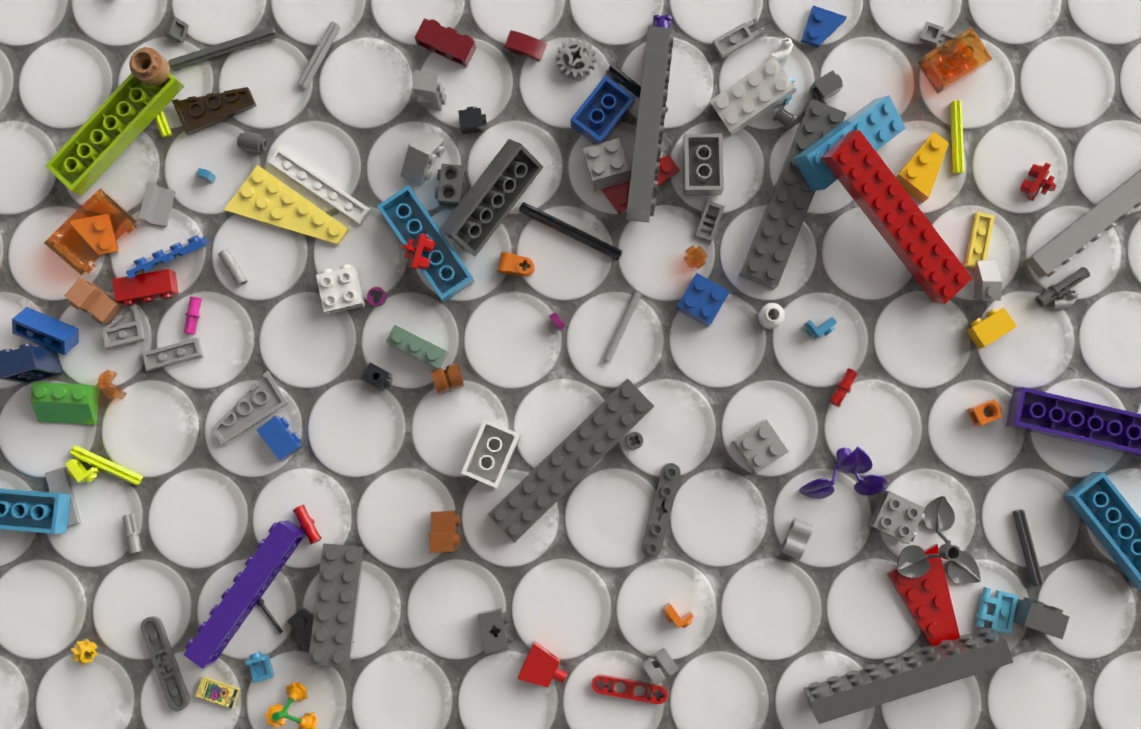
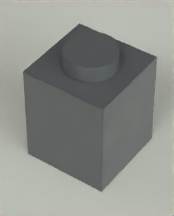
(827, 86)

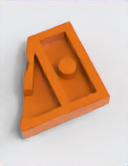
(97, 232)

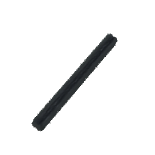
(570, 231)

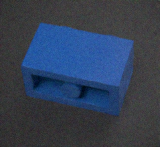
(280, 438)

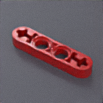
(628, 693)

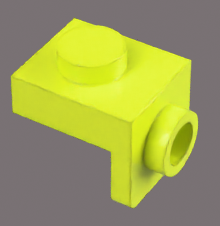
(80, 473)

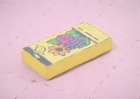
(217, 692)

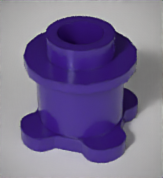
(662, 21)

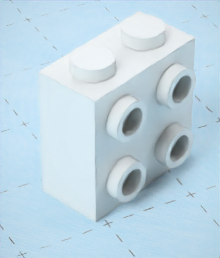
(340, 289)

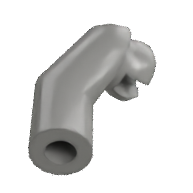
(1067, 300)

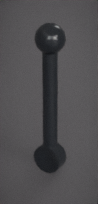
(260, 602)

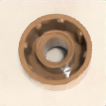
(156, 73)

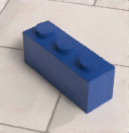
(45, 330)

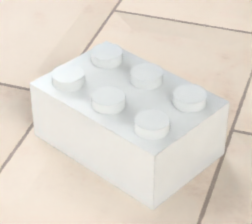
(491, 453)

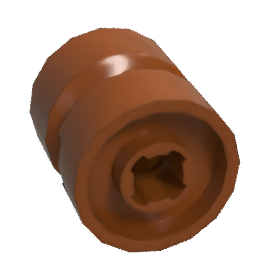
(447, 378)

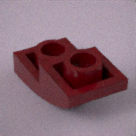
(524, 44)

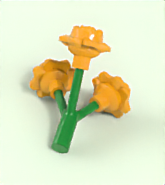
(278, 714)

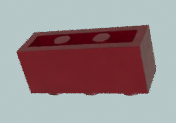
(445, 42)

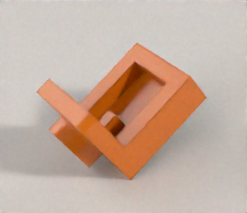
(672, 615)

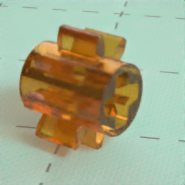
(695, 257)

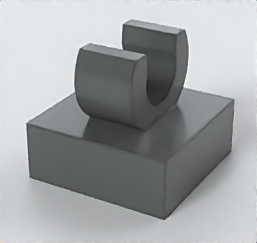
(176, 29)

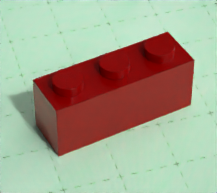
(145, 287)

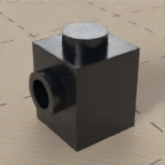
(472, 120)
(377, 377)

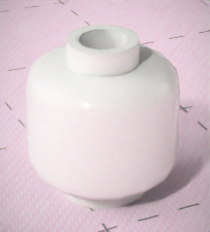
(775, 311)

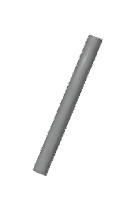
(622, 326)

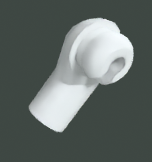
(785, 50)

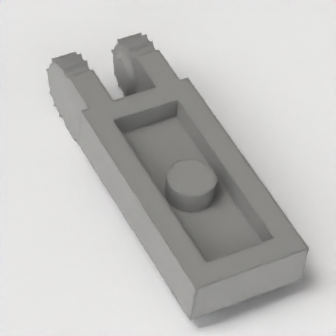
(737, 38)

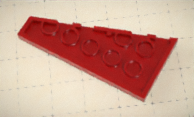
(929, 600)

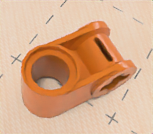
(512, 263)

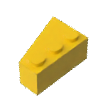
(923, 167)

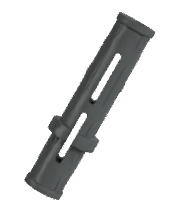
(1057, 290)

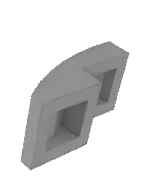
(934, 35)

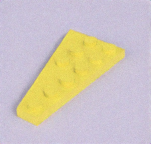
(276, 204)

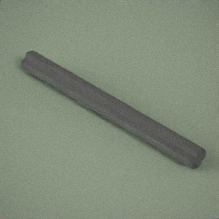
(222, 48)

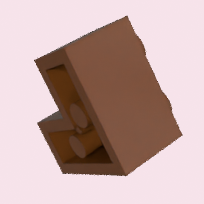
(444, 531)

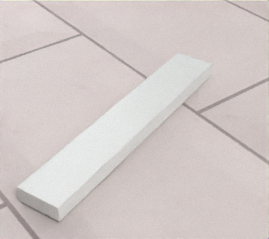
(319, 186)

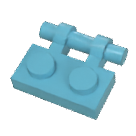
(1002, 613)

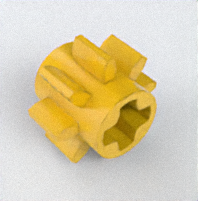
(84, 651)

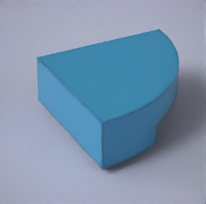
(203, 173)

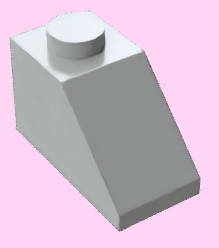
(987, 281)

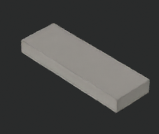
(172, 354)
(59, 482)

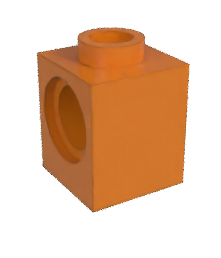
(977, 415)

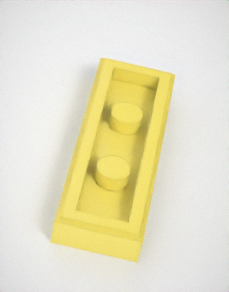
(979, 239)

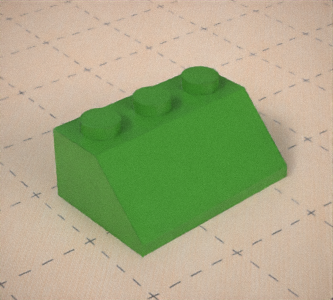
(65, 402)

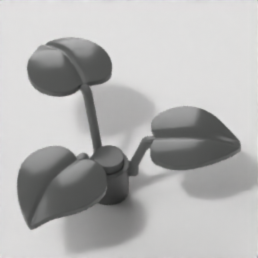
(914, 562)

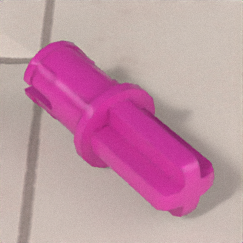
(192, 315)

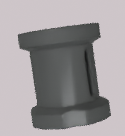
(785, 117)
(628, 442)

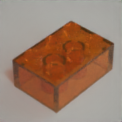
(954, 60)

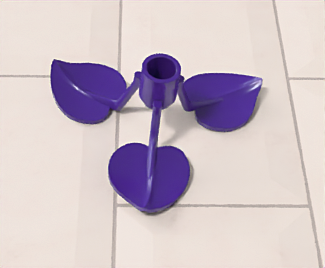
(848, 462)

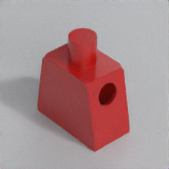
(541, 667)

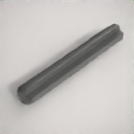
(1028, 547)

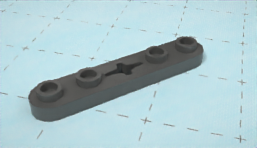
(656, 528)
(171, 683)

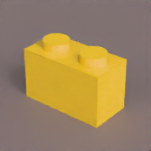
(991, 327)

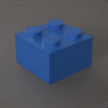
(702, 300)

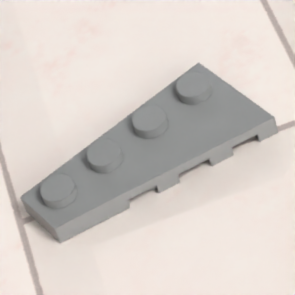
(258, 403)

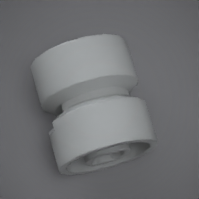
(661, 659)

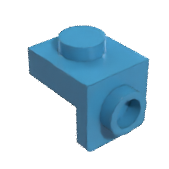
(825, 328)
(260, 667)

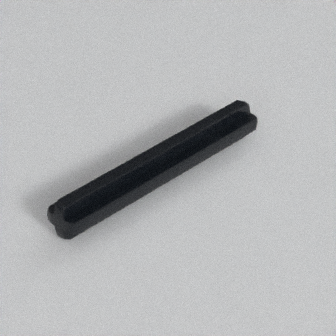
(625, 81)

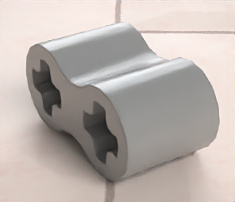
(796, 538)

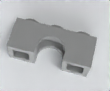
(429, 90)

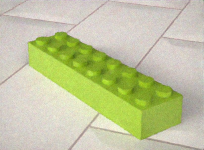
(110, 131)

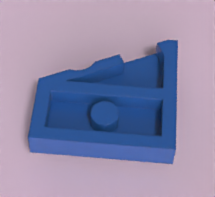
(821, 25)

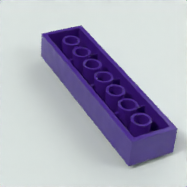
(1075, 420)
(244, 593)

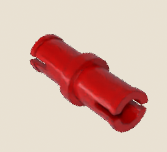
(843, 387)
(307, 524)

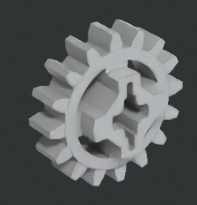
(581, 62)

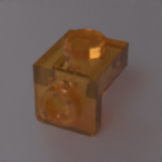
(110, 389)

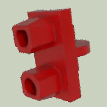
(1041, 173)
(422, 243)

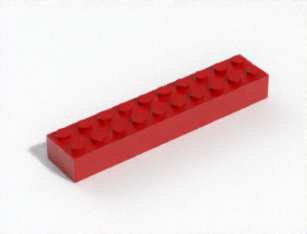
(896, 217)

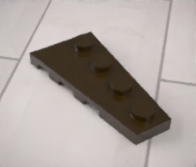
(207, 110)

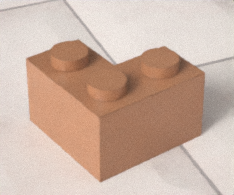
(93, 299)

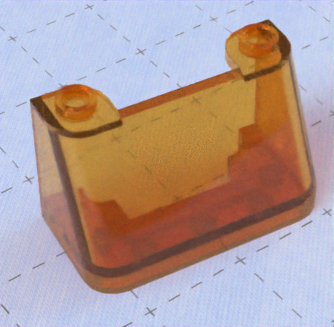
(73, 247)

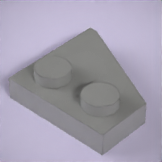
(124, 330)

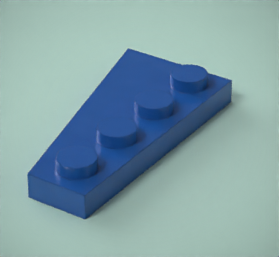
(159, 256)

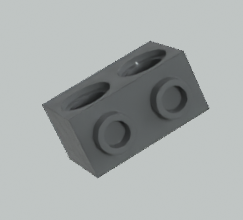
(455, 185)

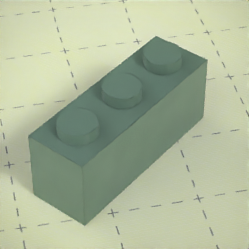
(417, 347)

